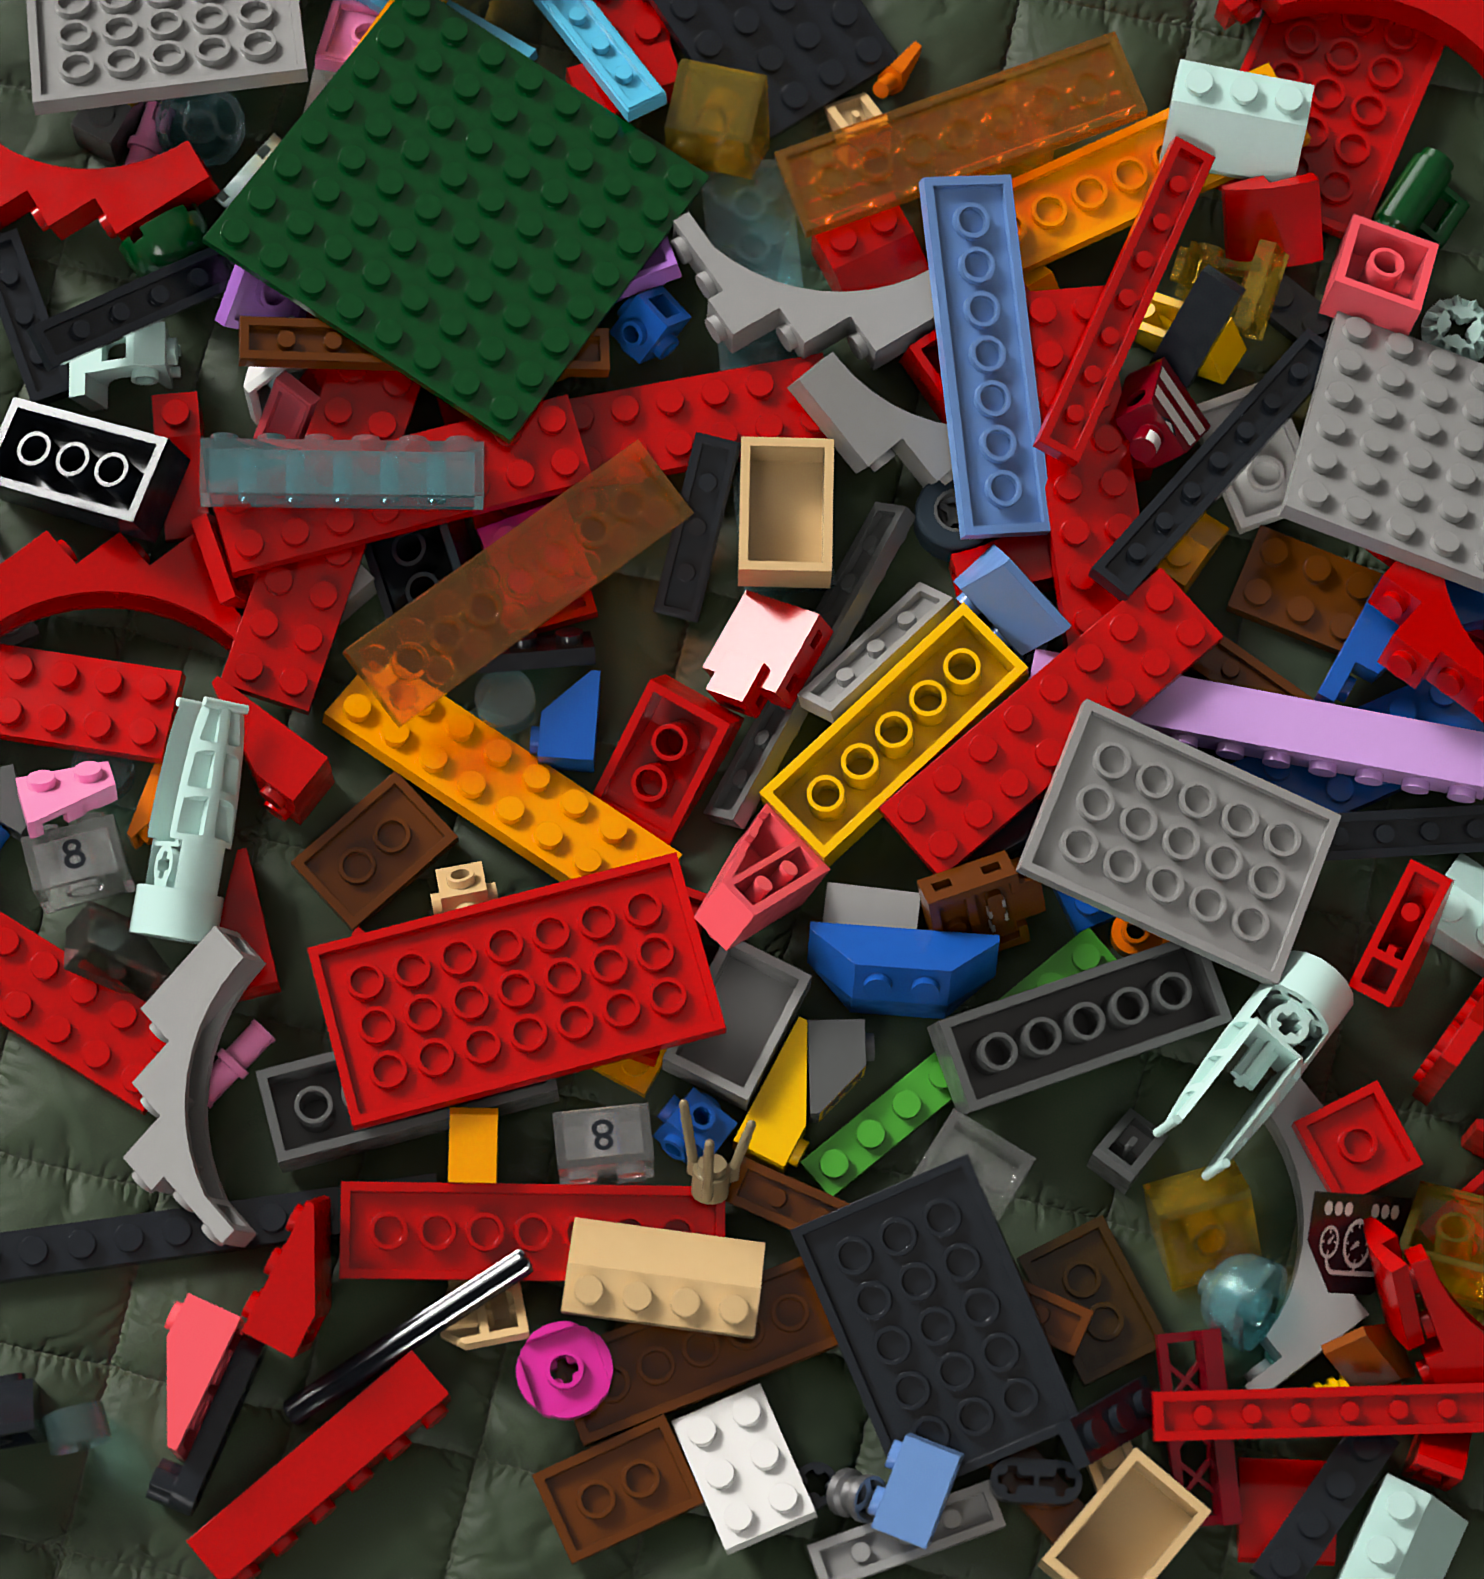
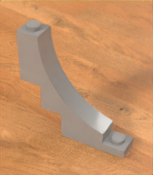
(1309, 1312)

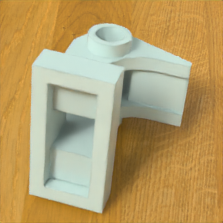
(147, 362)

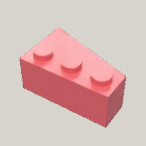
(760, 881)

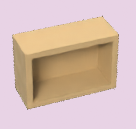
(786, 512)
(1128, 1526)

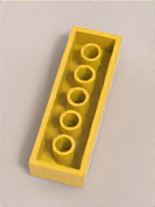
(894, 733)

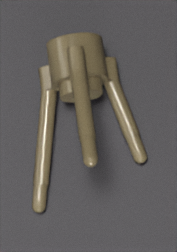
(711, 1172)

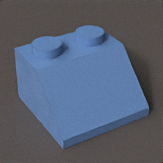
(1009, 601)

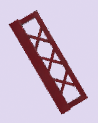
(1220, 1453)

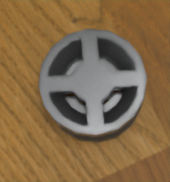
(851, 1494)

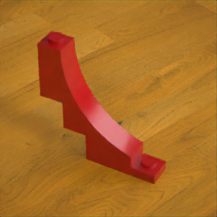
(1451, 22)

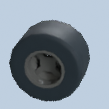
(930, 523)

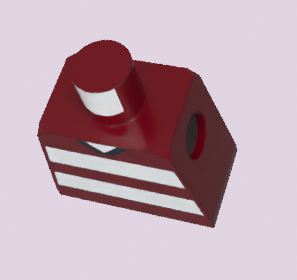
(1158, 415)

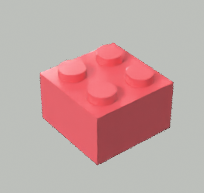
(1379, 275)

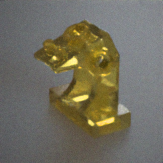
(1259, 276)

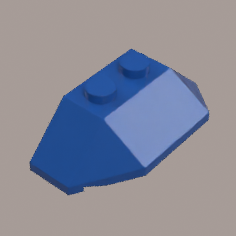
(901, 967)

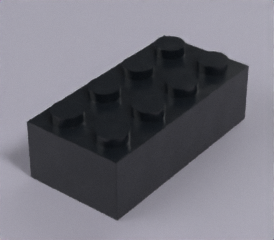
(88, 469)

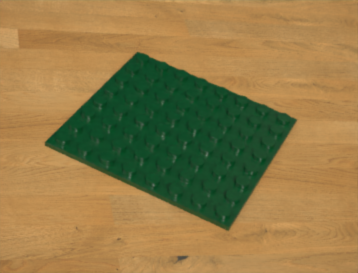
(457, 212)

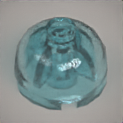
(208, 121)
(1240, 1296)

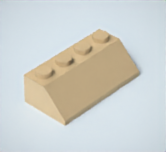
(663, 1278)

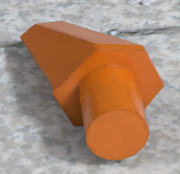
(896, 75)

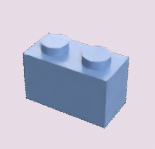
(915, 1490)

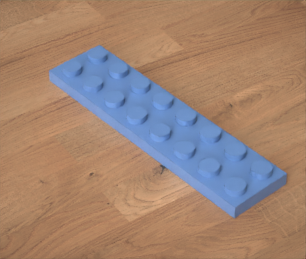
(985, 355)

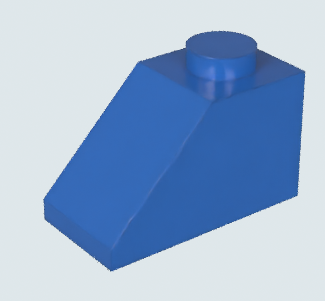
(570, 727)

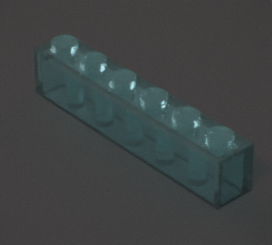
(341, 472)

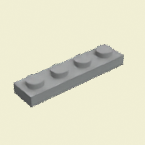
(876, 652)
(869, 1551)

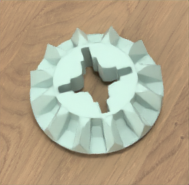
(1437, 324)

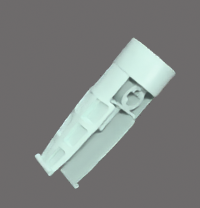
(192, 822)
(1295, 1012)

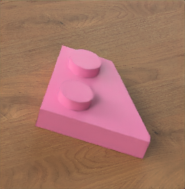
(64, 792)

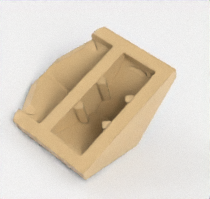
(491, 1324)

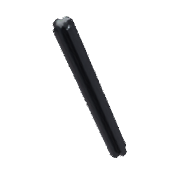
(408, 1336)

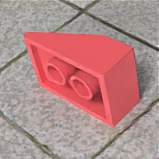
(197, 1356)

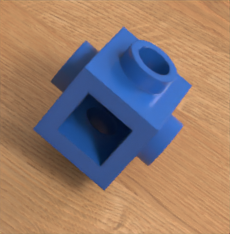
(650, 324)
(707, 1121)

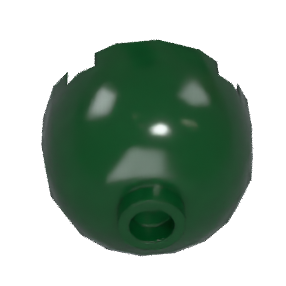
(166, 240)

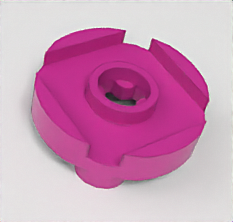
(539, 1359)

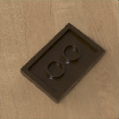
(1094, 1273)

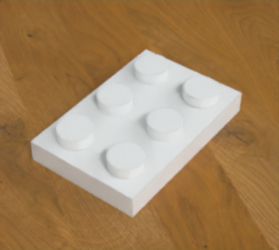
(1261, 488)
(744, 1469)

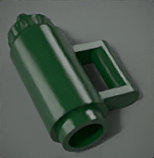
(1416, 194)

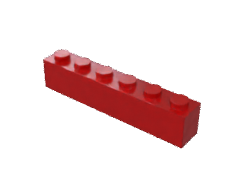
(321, 1469)

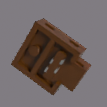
(982, 899)

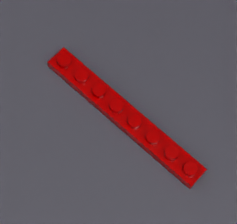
(1124, 302)
(1318, 1412)

